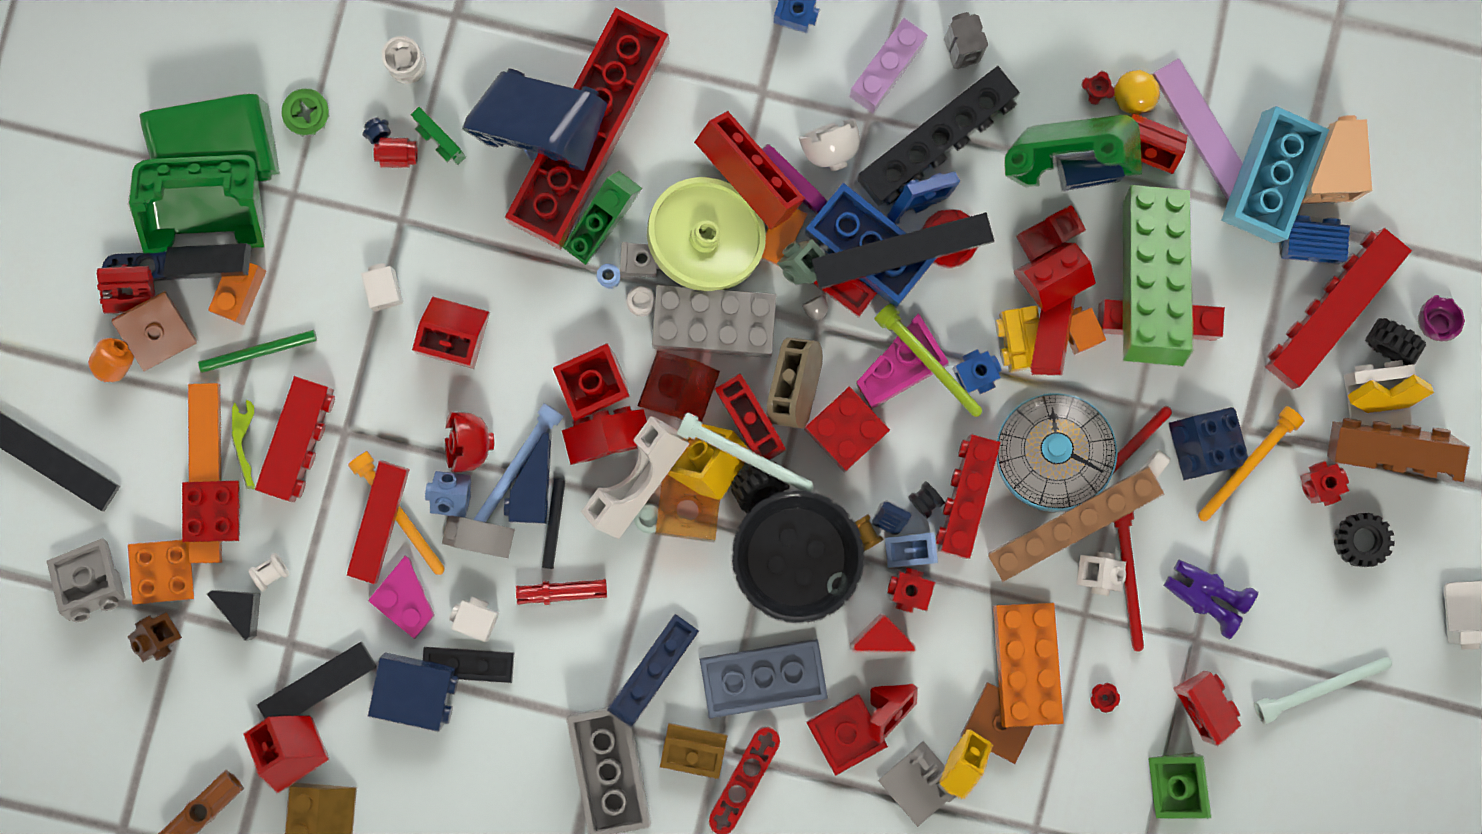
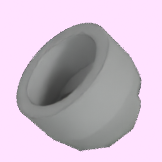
(816, 308)

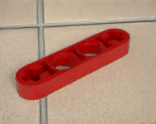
(748, 782)

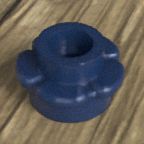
(376, 129)

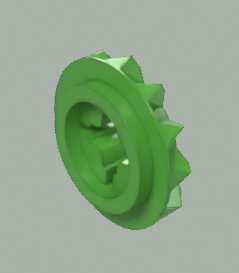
(292, 107)

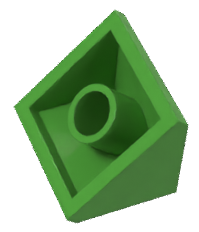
(1180, 786)

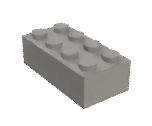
(714, 321)
(608, 773)

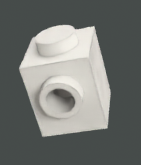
(474, 619)

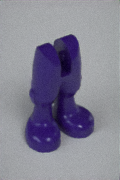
(1200, 592)

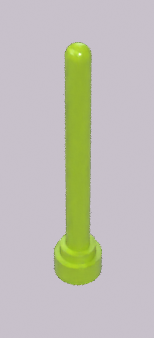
(890, 318)

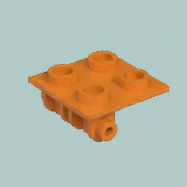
(160, 572)

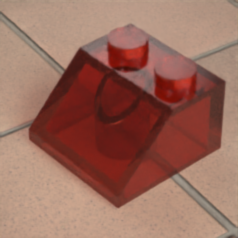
(678, 387)

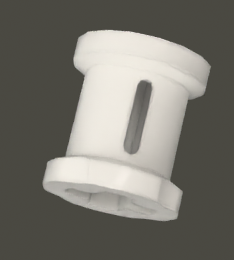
(268, 572)

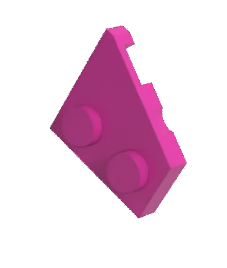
(404, 599)

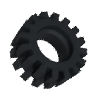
(1395, 341)
(755, 486)
(1381, 535)

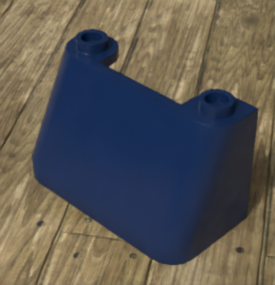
(538, 117)

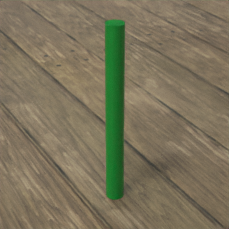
(257, 351)

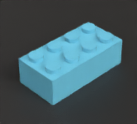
(1275, 175)

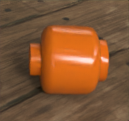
(110, 360)

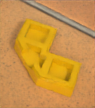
(1376, 398)

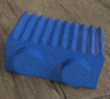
(1317, 241)

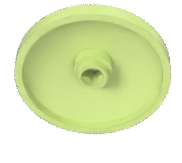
(705, 234)

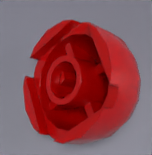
(467, 442)

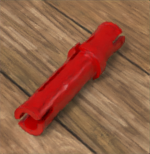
(556, 592)

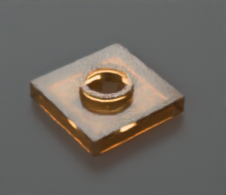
(670, 524)

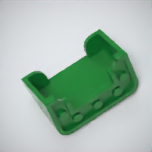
(214, 128)
(1111, 137)
(196, 197)

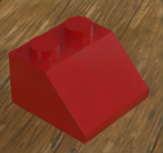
(1056, 275)
(591, 381)
(1208, 707)

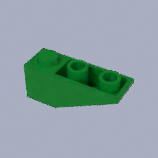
(602, 216)

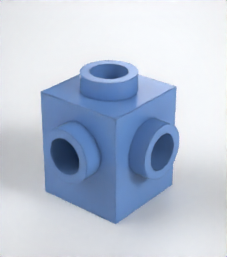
(449, 494)

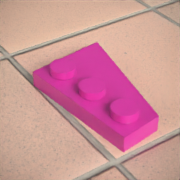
(899, 367)

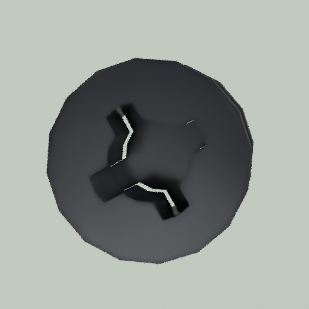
(926, 499)

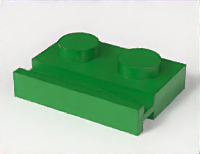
(429, 129)

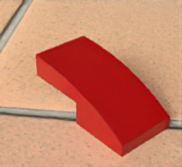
(1051, 232)

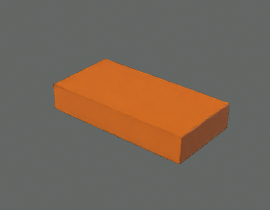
(782, 236)

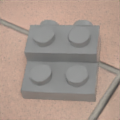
(85, 581)

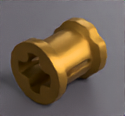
(867, 532)

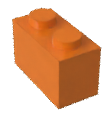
(237, 294)

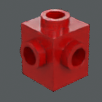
(1315, 487)
(922, 590)

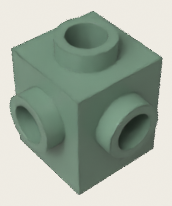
(797, 261)

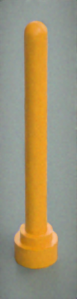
(1287, 422)
(364, 467)

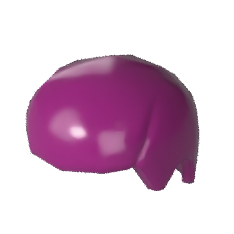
(1441, 319)

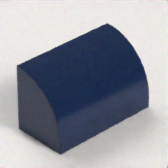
(1085, 171)

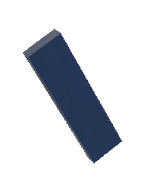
(652, 670)

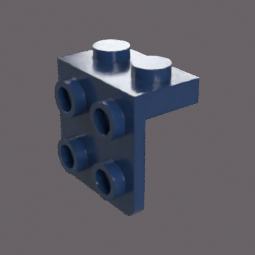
(1208, 443)

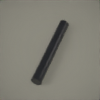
(553, 523)

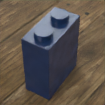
(413, 692)

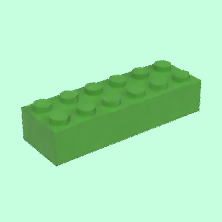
(1157, 276)

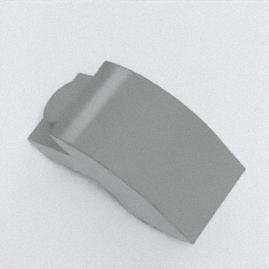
(478, 536)

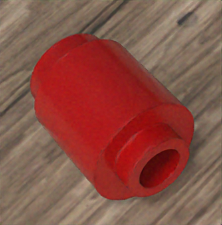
(396, 152)

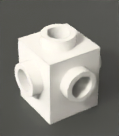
(1101, 573)

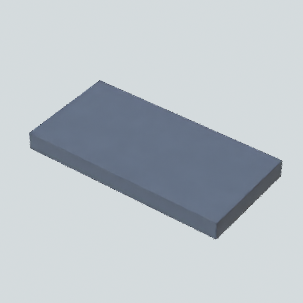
(763, 678)

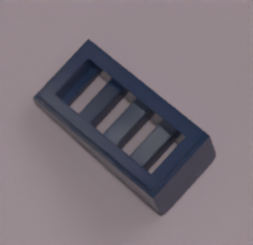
(891, 518)

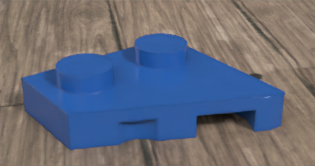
(923, 194)

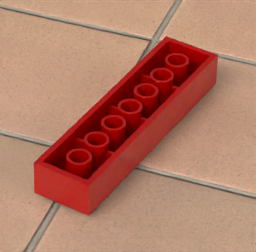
(620, 73)

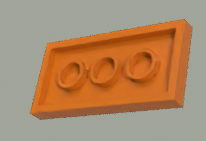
(1028, 665)

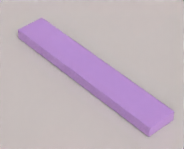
(1200, 124)

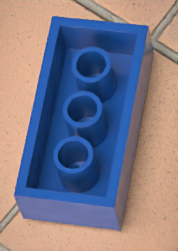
(853, 222)

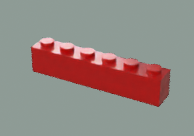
(1338, 308)

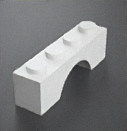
(617, 506)

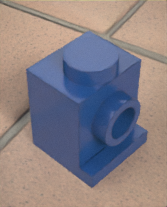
(788, 18)

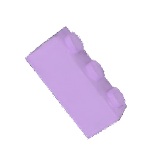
(888, 65)

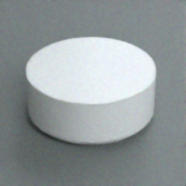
(641, 301)

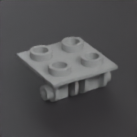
(916, 784)

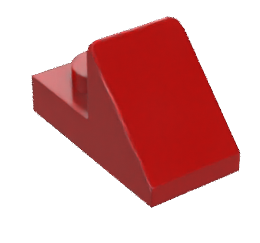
(891, 707)

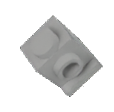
(631, 267)

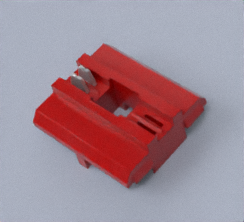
(115, 278)

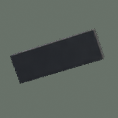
(207, 261)
(474, 664)

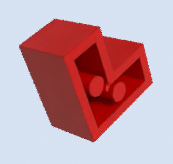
(603, 434)

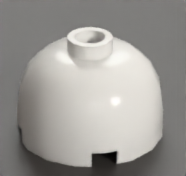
(832, 144)

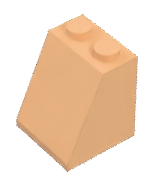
(1343, 164)

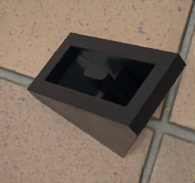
(239, 609)

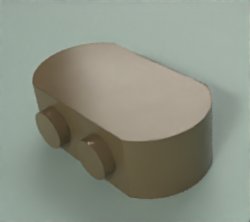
(794, 382)

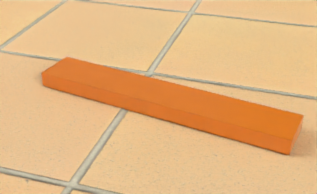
(204, 453)

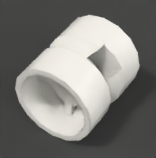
(404, 59)

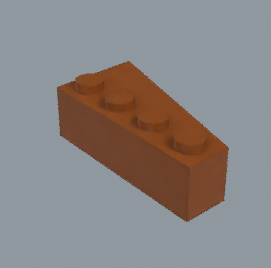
(1398, 448)

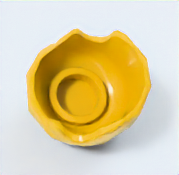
(1137, 92)

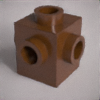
(154, 637)

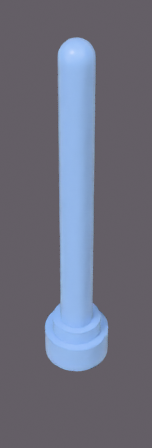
(547, 419)

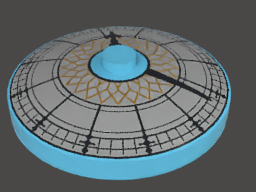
(1056, 452)

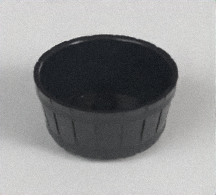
(790, 552)

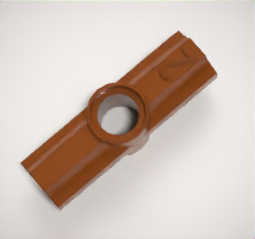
(214, 799)

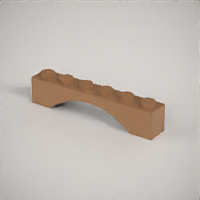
(1076, 523)

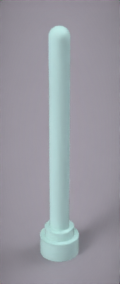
(692, 428)
(1268, 709)

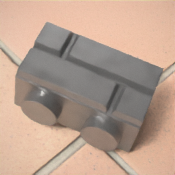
(965, 40)

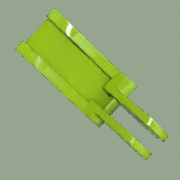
(240, 424)

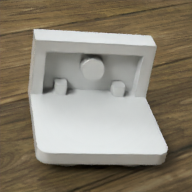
(1388, 377)
(1464, 613)

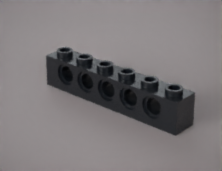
(992, 85)

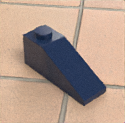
(531, 490)

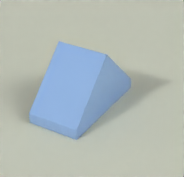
(911, 550)

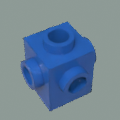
(967, 375)

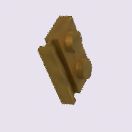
(693, 751)

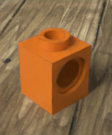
(1084, 330)

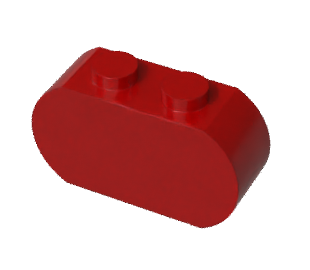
(750, 418)

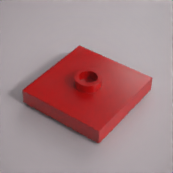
(845, 734)

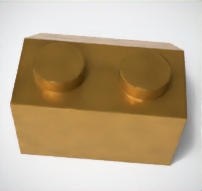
(320, 809)

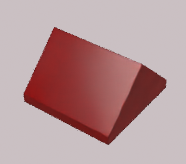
(881, 636)

